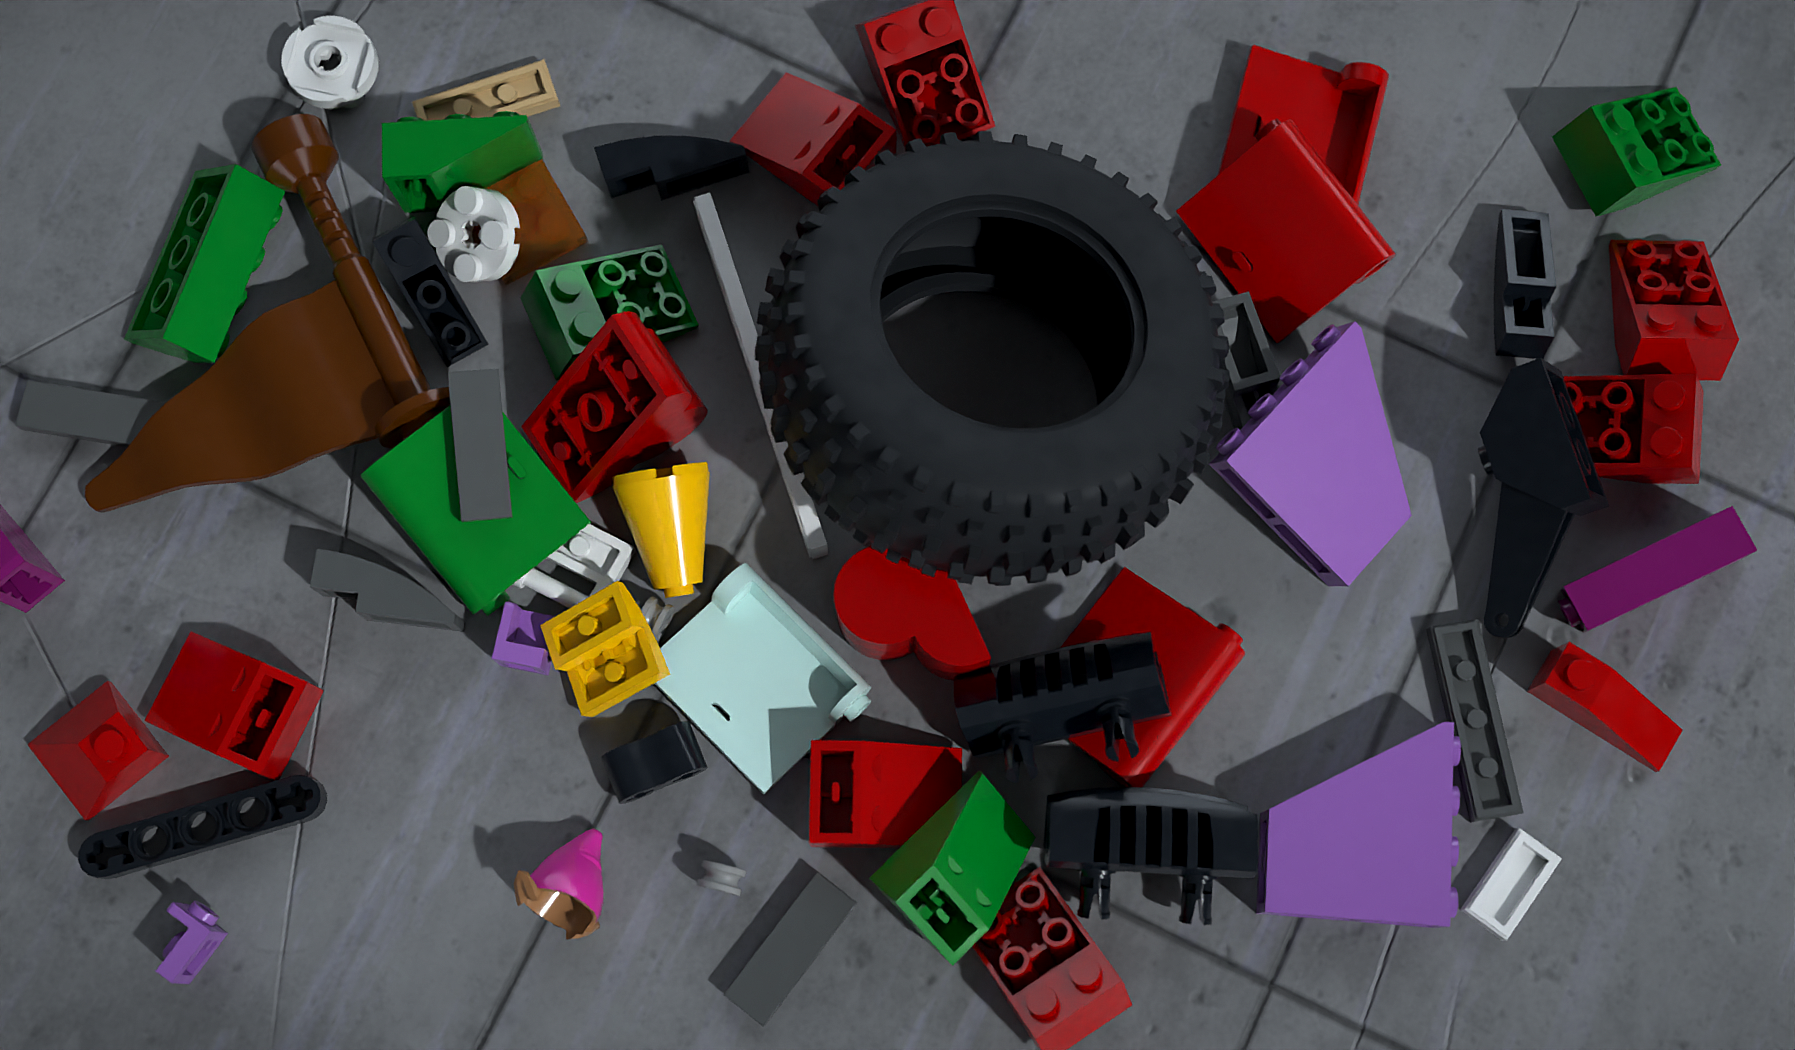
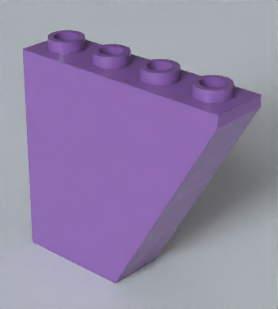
(1321, 459)
(1368, 840)

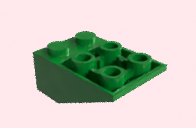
(1634, 149)
(436, 157)
(577, 298)
(957, 868)

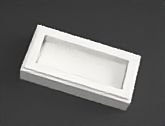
(1510, 884)

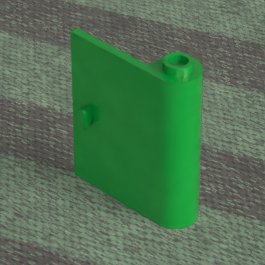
(474, 557)

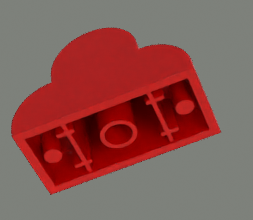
(613, 408)
(897, 611)

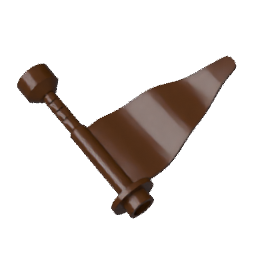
(297, 376)

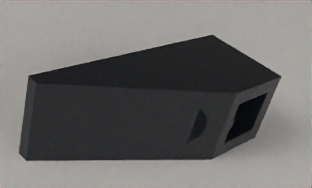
(430, 291)

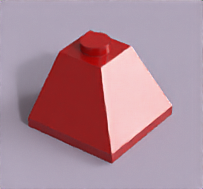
(98, 750)

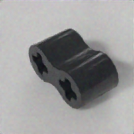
(654, 762)

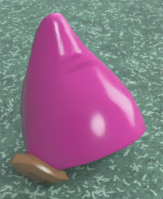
(567, 886)

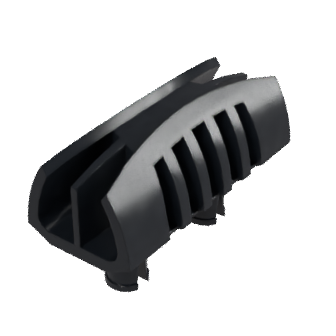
(1061, 697)
(1149, 833)

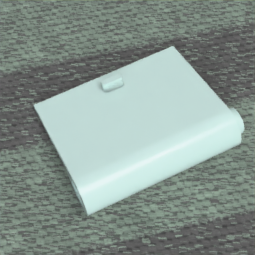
(764, 673)

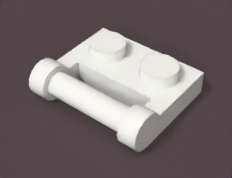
(588, 554)

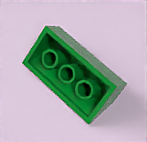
(206, 264)

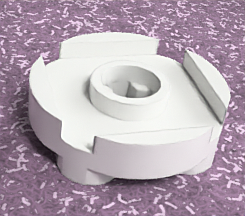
(334, 88)
(453, 234)

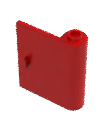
(1329, 108)
(1290, 224)
(1193, 661)

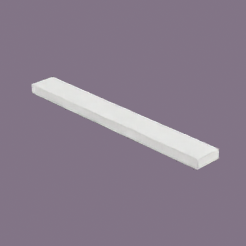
(747, 337)

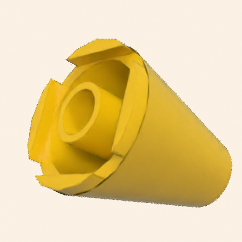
(668, 522)

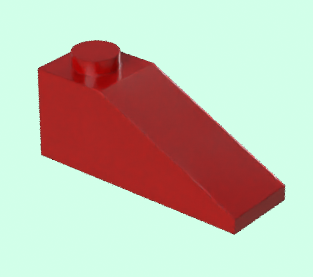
(1605, 704)

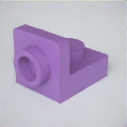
(190, 949)

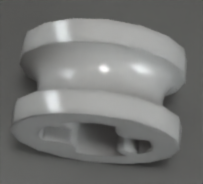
(657, 617)
(721, 878)

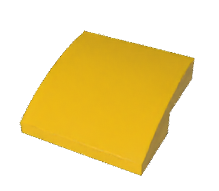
(605, 649)

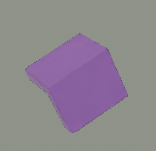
(521, 640)

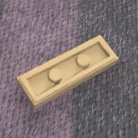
(519, 90)

